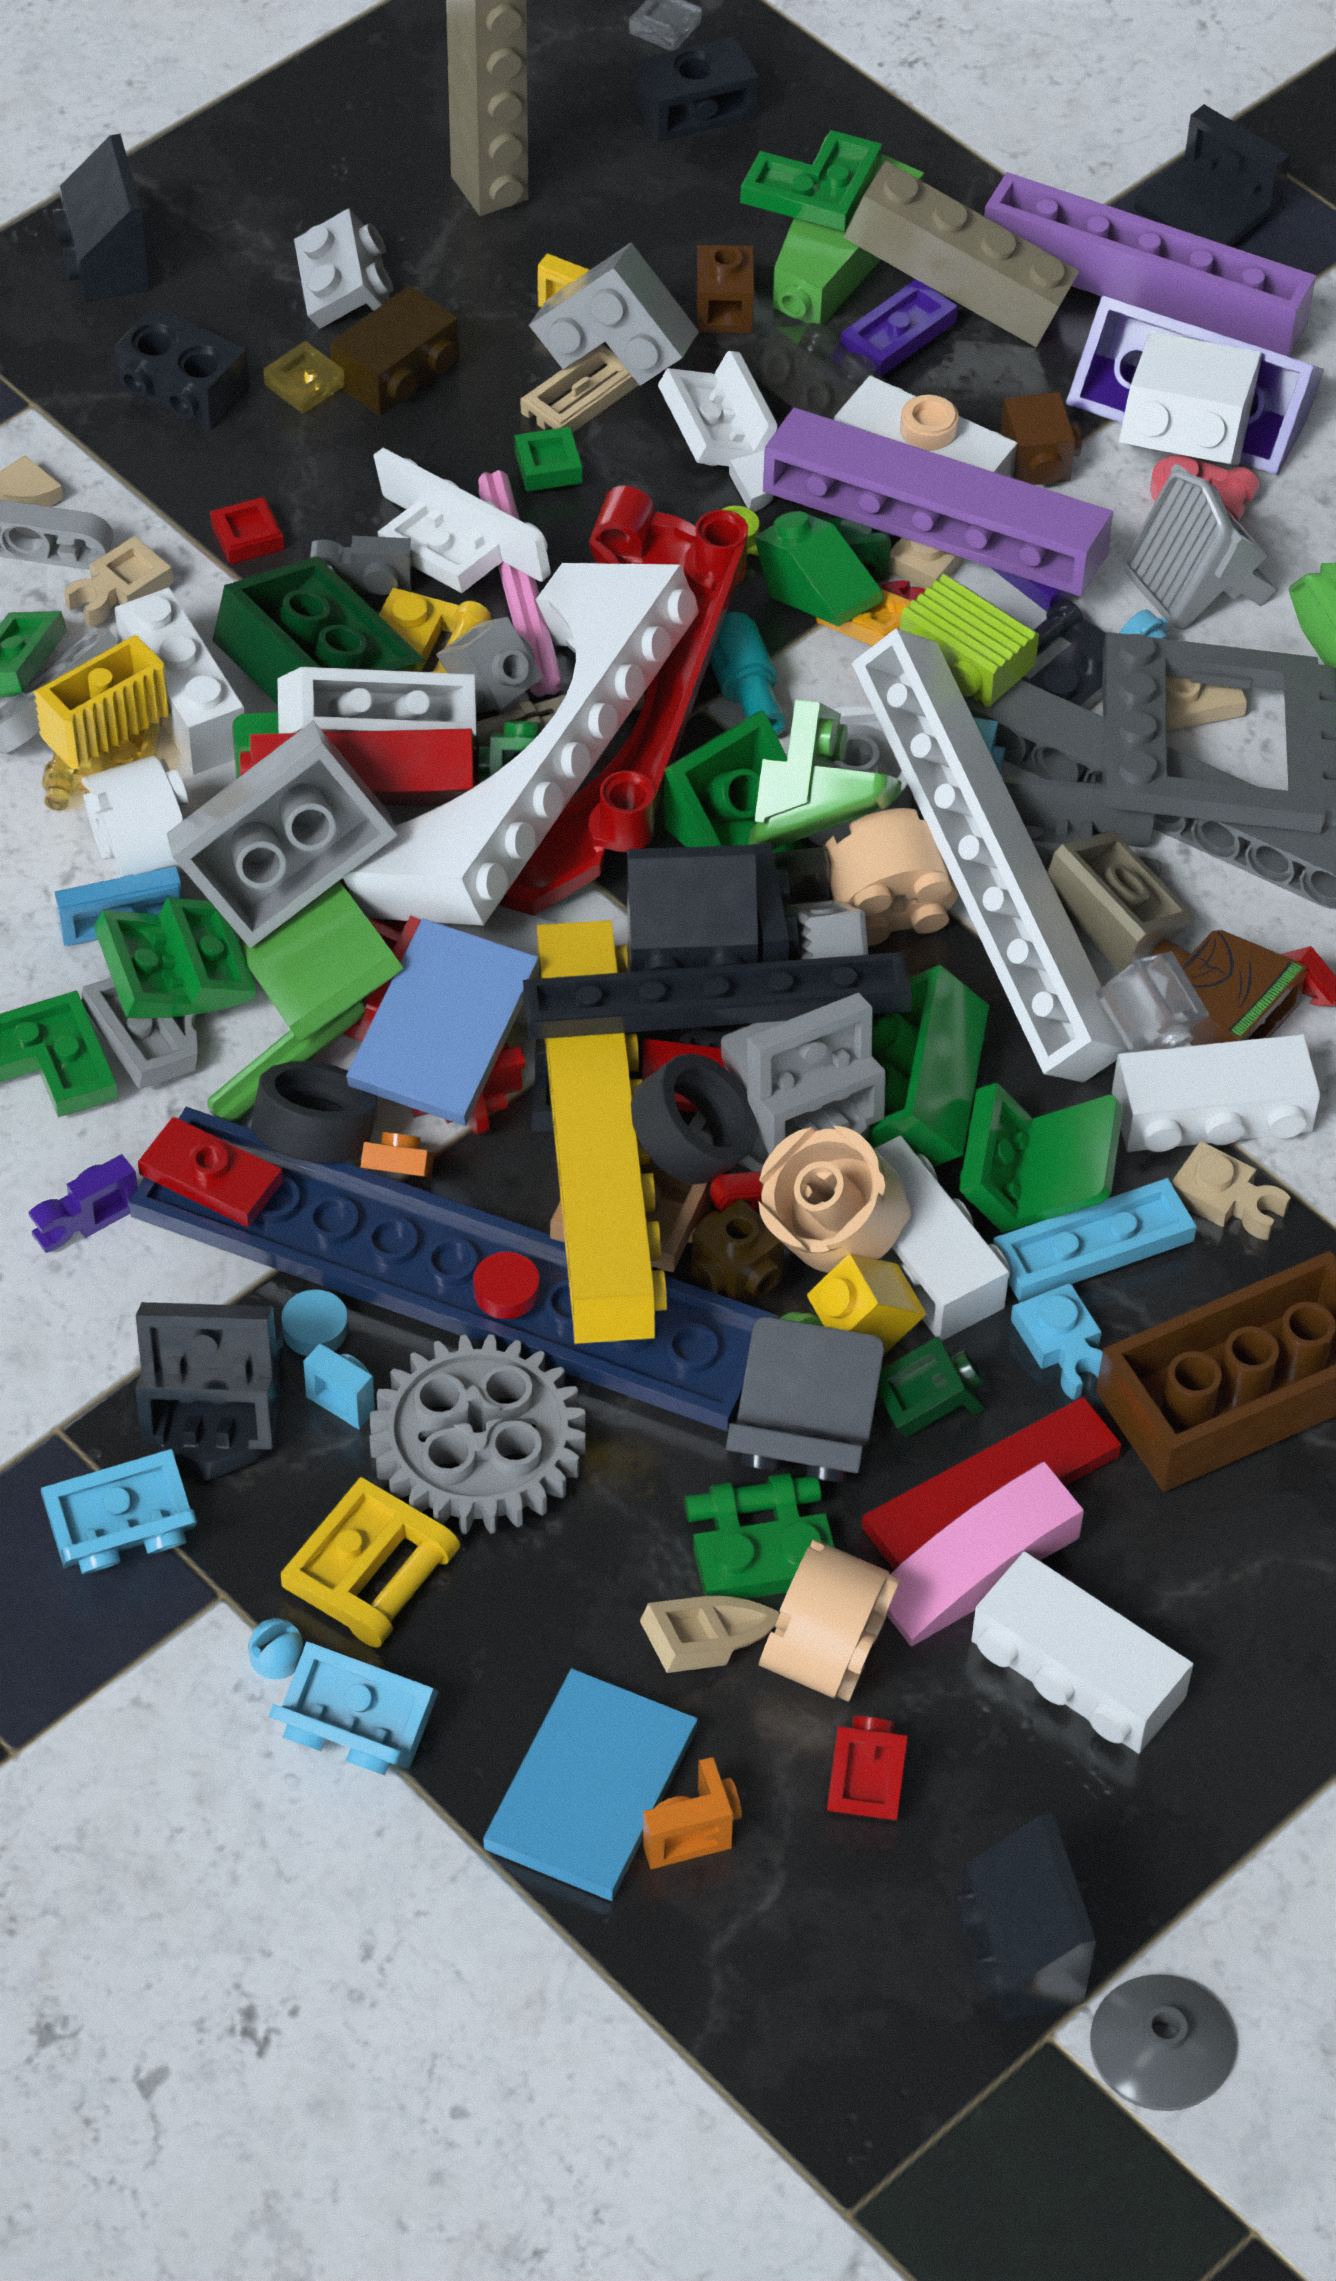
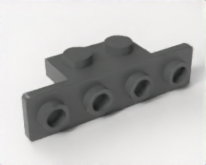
(1067, 812)

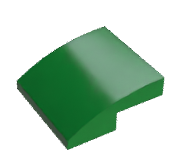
(174, 960)

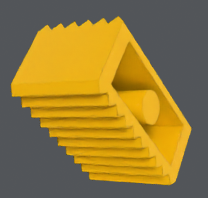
(102, 701)

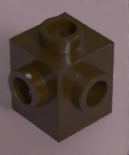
(736, 1254)

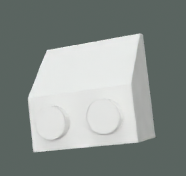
(1191, 398)

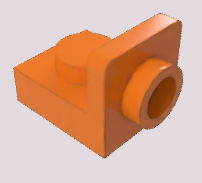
(695, 1826)

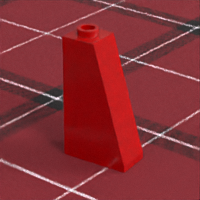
(397, 764)

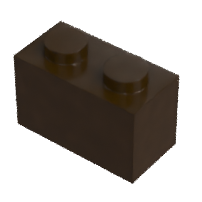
(396, 350)

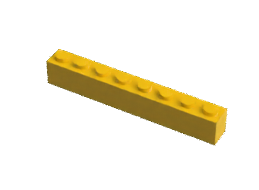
(601, 1156)

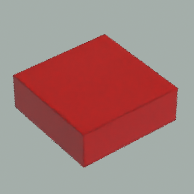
(247, 530)

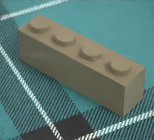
(960, 253)

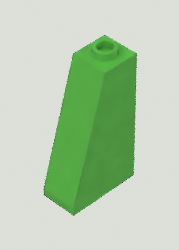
(821, 267)

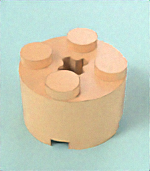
(892, 874)
(832, 1197)
(829, 1621)

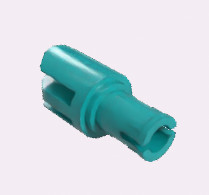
(746, 669)

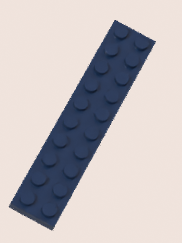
(420, 1261)

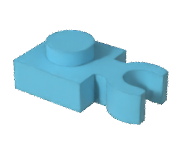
(1061, 1332)

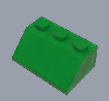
(930, 1065)

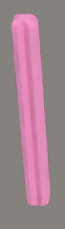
(522, 592)

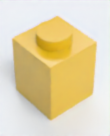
(868, 1299)

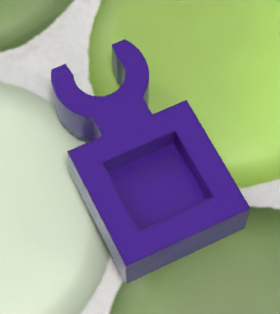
(92, 1203)

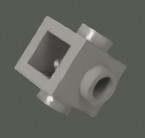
(500, 663)

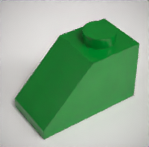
(815, 569)

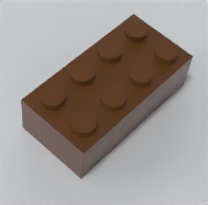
(1227, 1374)

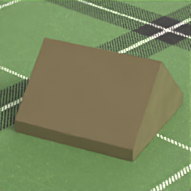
(1115, 898)

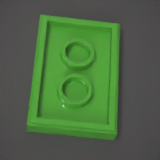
(321, 961)

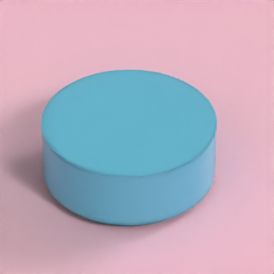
(314, 1319)

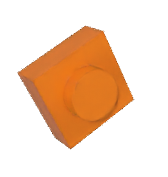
(399, 1155)

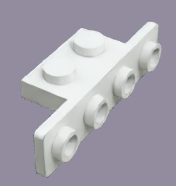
(452, 531)

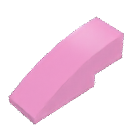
(975, 1550)

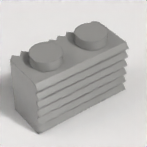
(828, 929)

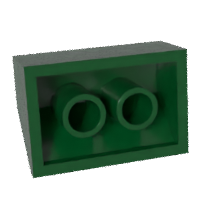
(304, 620)

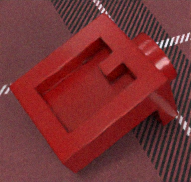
(867, 1769)

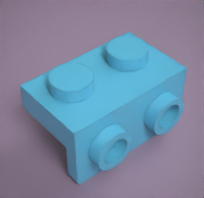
(119, 1510)
(355, 1706)

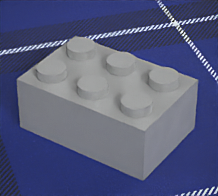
(281, 834)

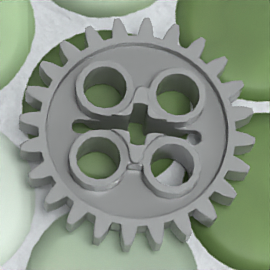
(478, 1433)

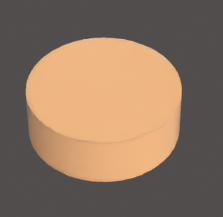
(929, 422)

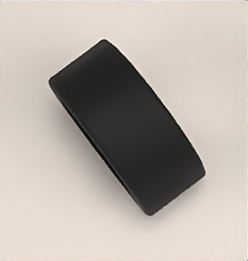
(312, 1112)
(670, 1139)

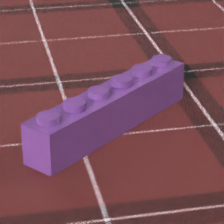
(1159, 265)
(937, 501)

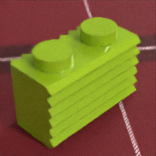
(978, 640)

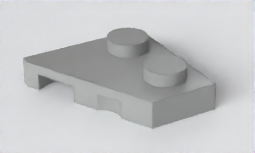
(146, 1047)

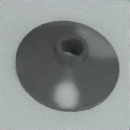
(1158, 2070)

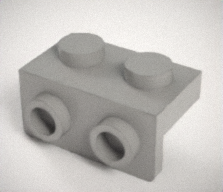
(341, 268)

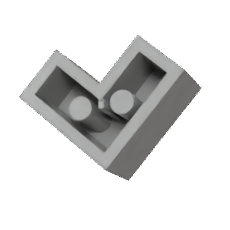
(617, 305)

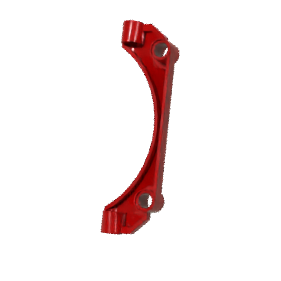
(622, 801)

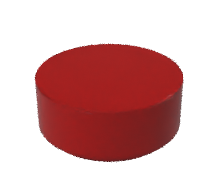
(506, 1285)

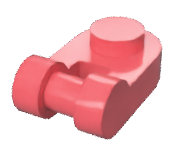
(1234, 486)

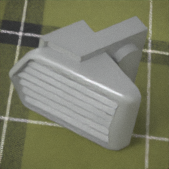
(1194, 552)
(809, 1071)

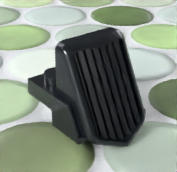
(208, 1383)

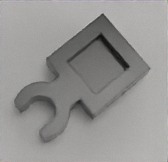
(370, 563)

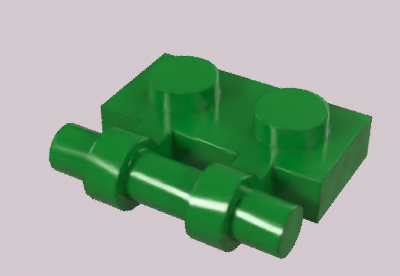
(761, 1556)

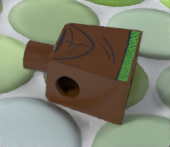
(1241, 986)

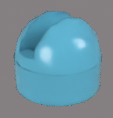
(281, 1655)

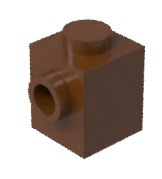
(725, 289)
(1042, 436)

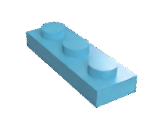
(1095, 1239)

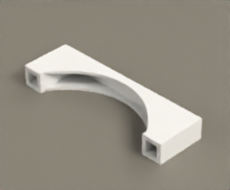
(469, 851)

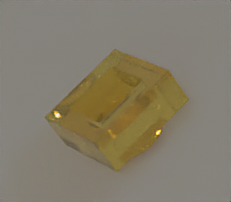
(304, 377)

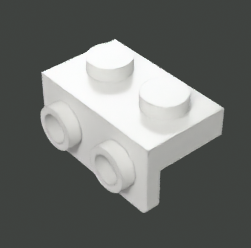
(719, 412)

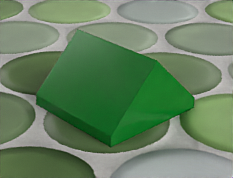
(716, 787)

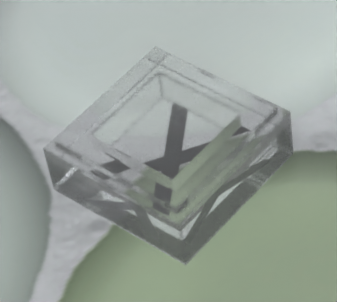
(665, 22)

